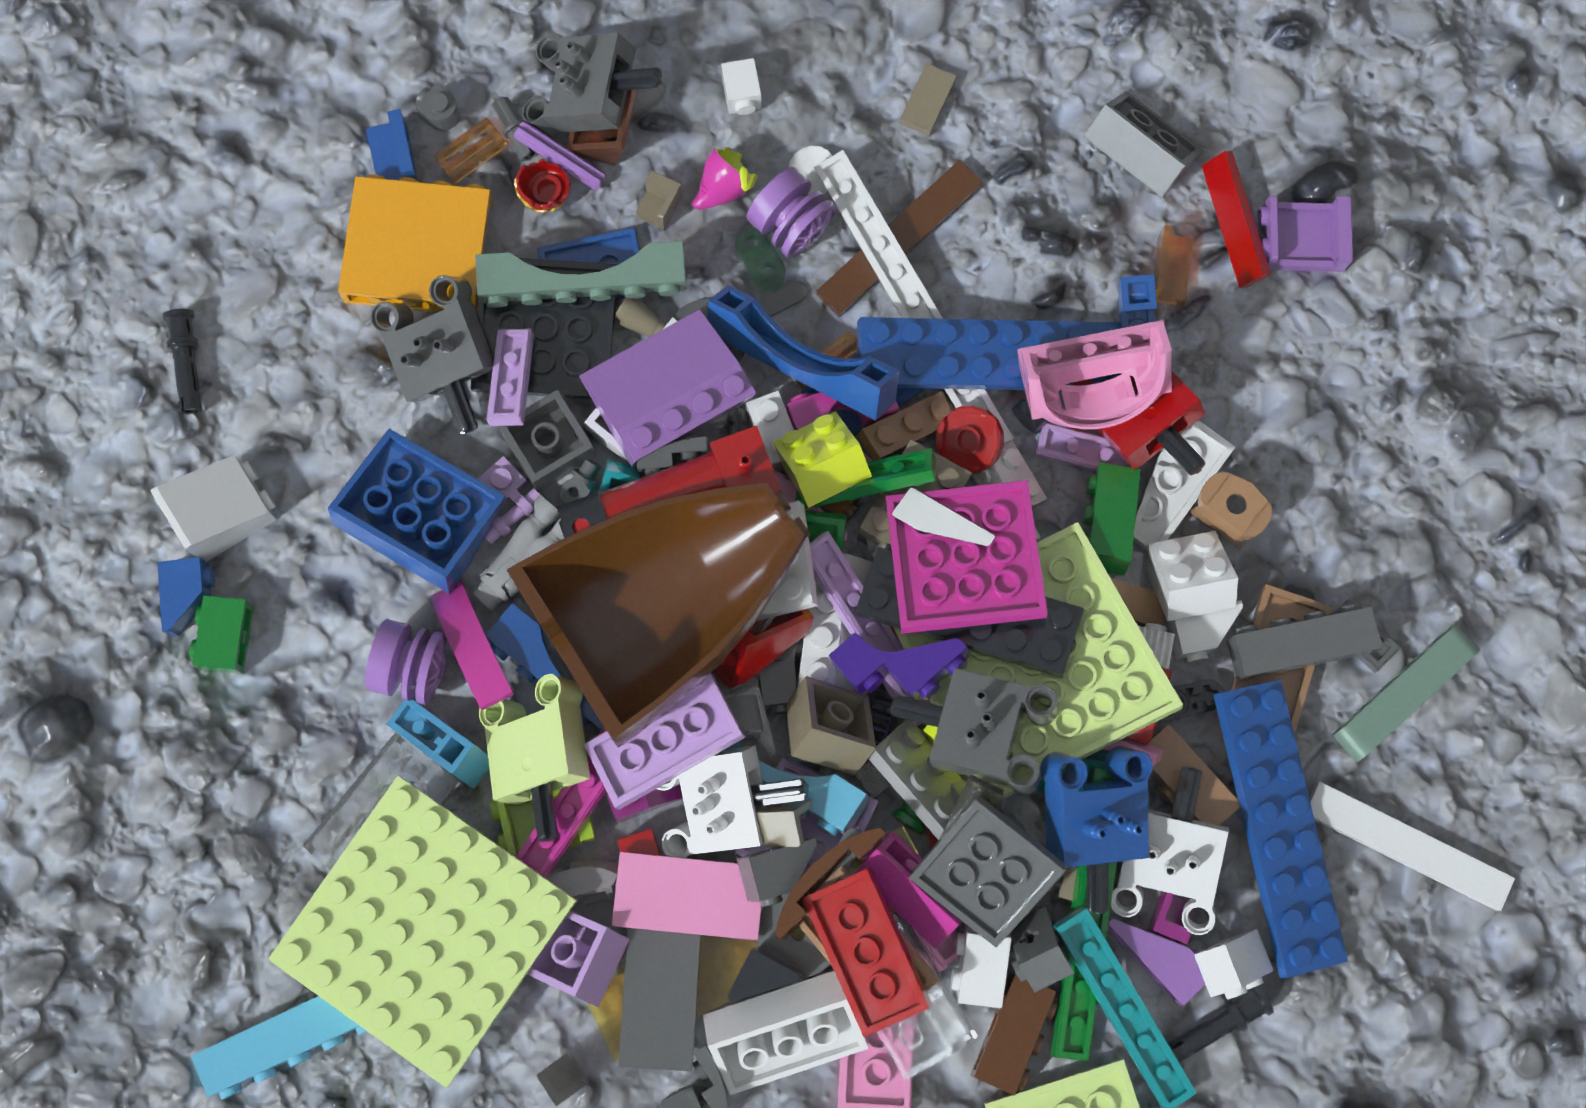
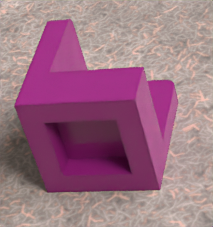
(1167, 918)

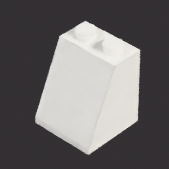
(215, 506)

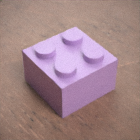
(580, 958)

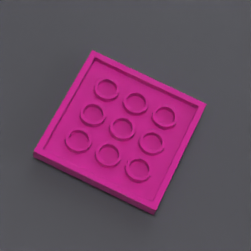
(966, 583)

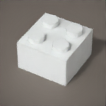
(1192, 575)

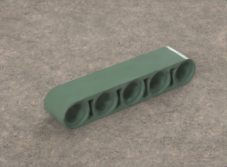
(1406, 692)

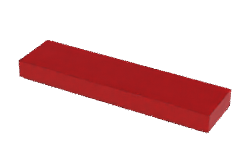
(1236, 219)

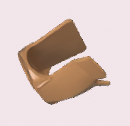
(1215, 514)

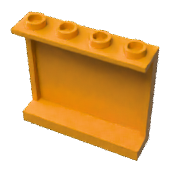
(408, 236)

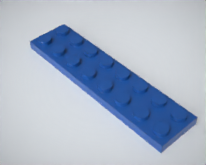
(963, 351)
(1280, 829)

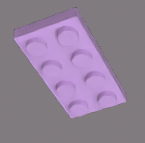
(668, 747)

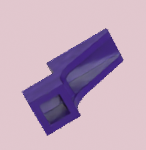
(914, 669)

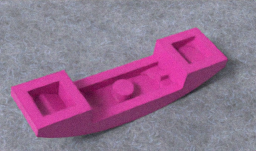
(471, 646)

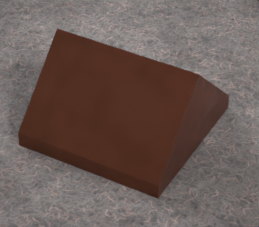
(603, 145)

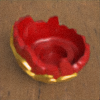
(542, 186)

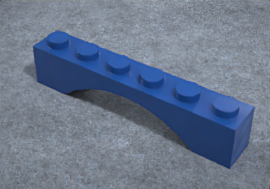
(857, 383)
(524, 642)

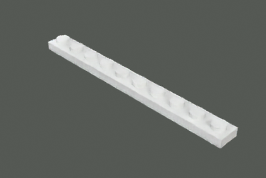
(889, 260)

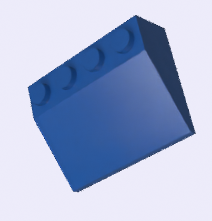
(416, 510)

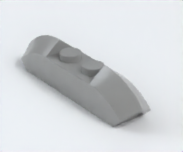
(587, 881)

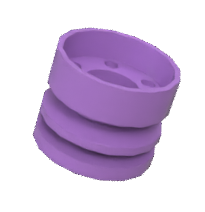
(791, 212)
(399, 660)

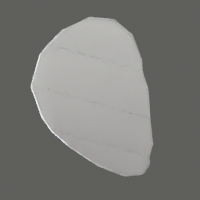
(805, 161)

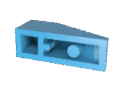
(440, 742)

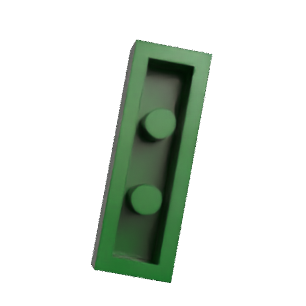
(1112, 514)

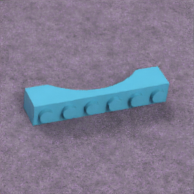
(832, 798)

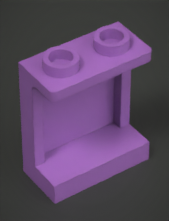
(1307, 235)

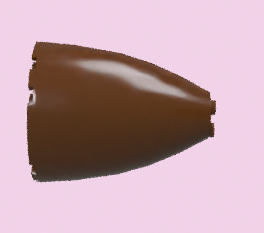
(660, 595)

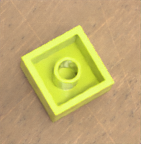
(822, 458)

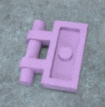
(509, 482)

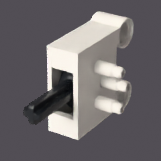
(724, 802)
(1182, 857)

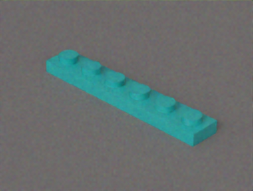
(1124, 1008)

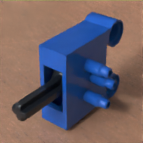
(1099, 819)

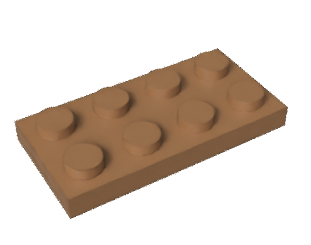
(1276, 605)

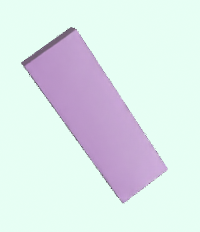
(510, 377)
(1075, 448)

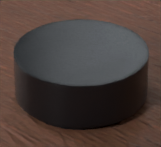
(1022, 413)

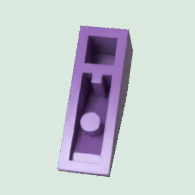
(1165, 961)

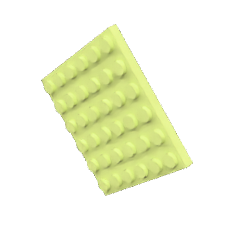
(1111, 673)
(422, 931)

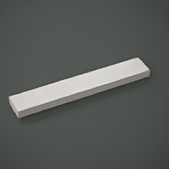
(1410, 846)

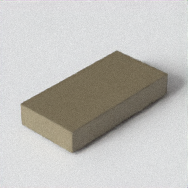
(927, 99)

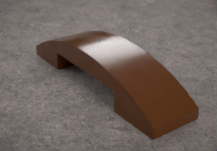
(793, 911)

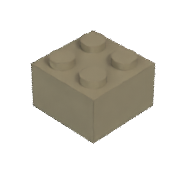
(830, 726)

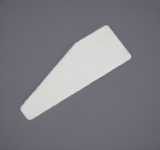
(935, 518)

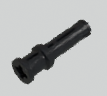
(182, 345)
(1233, 1017)

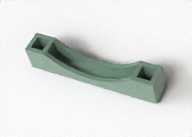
(653, 269)

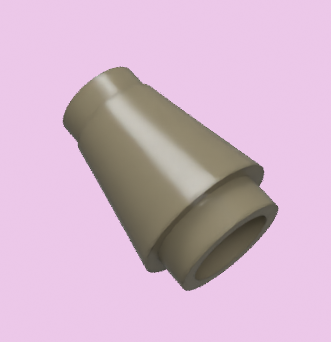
(638, 317)

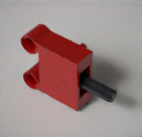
(1158, 428)

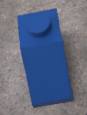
(182, 590)

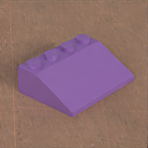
(667, 386)

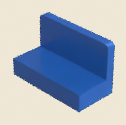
(392, 148)

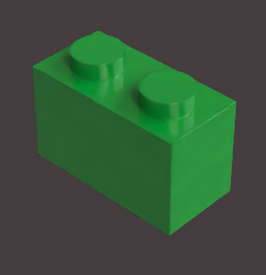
(222, 634)

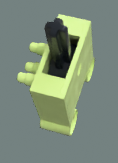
(537, 751)

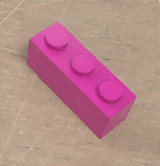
(892, 868)

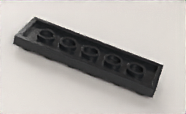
(1033, 643)

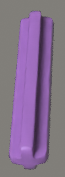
(559, 155)

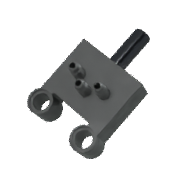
(587, 83)
(438, 350)
(981, 726)

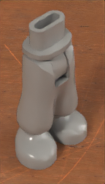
(524, 543)

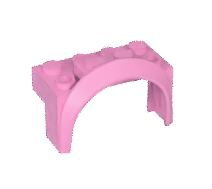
(1131, 350)

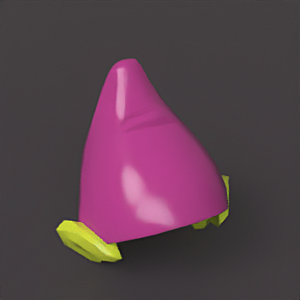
(723, 179)

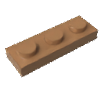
(914, 422)

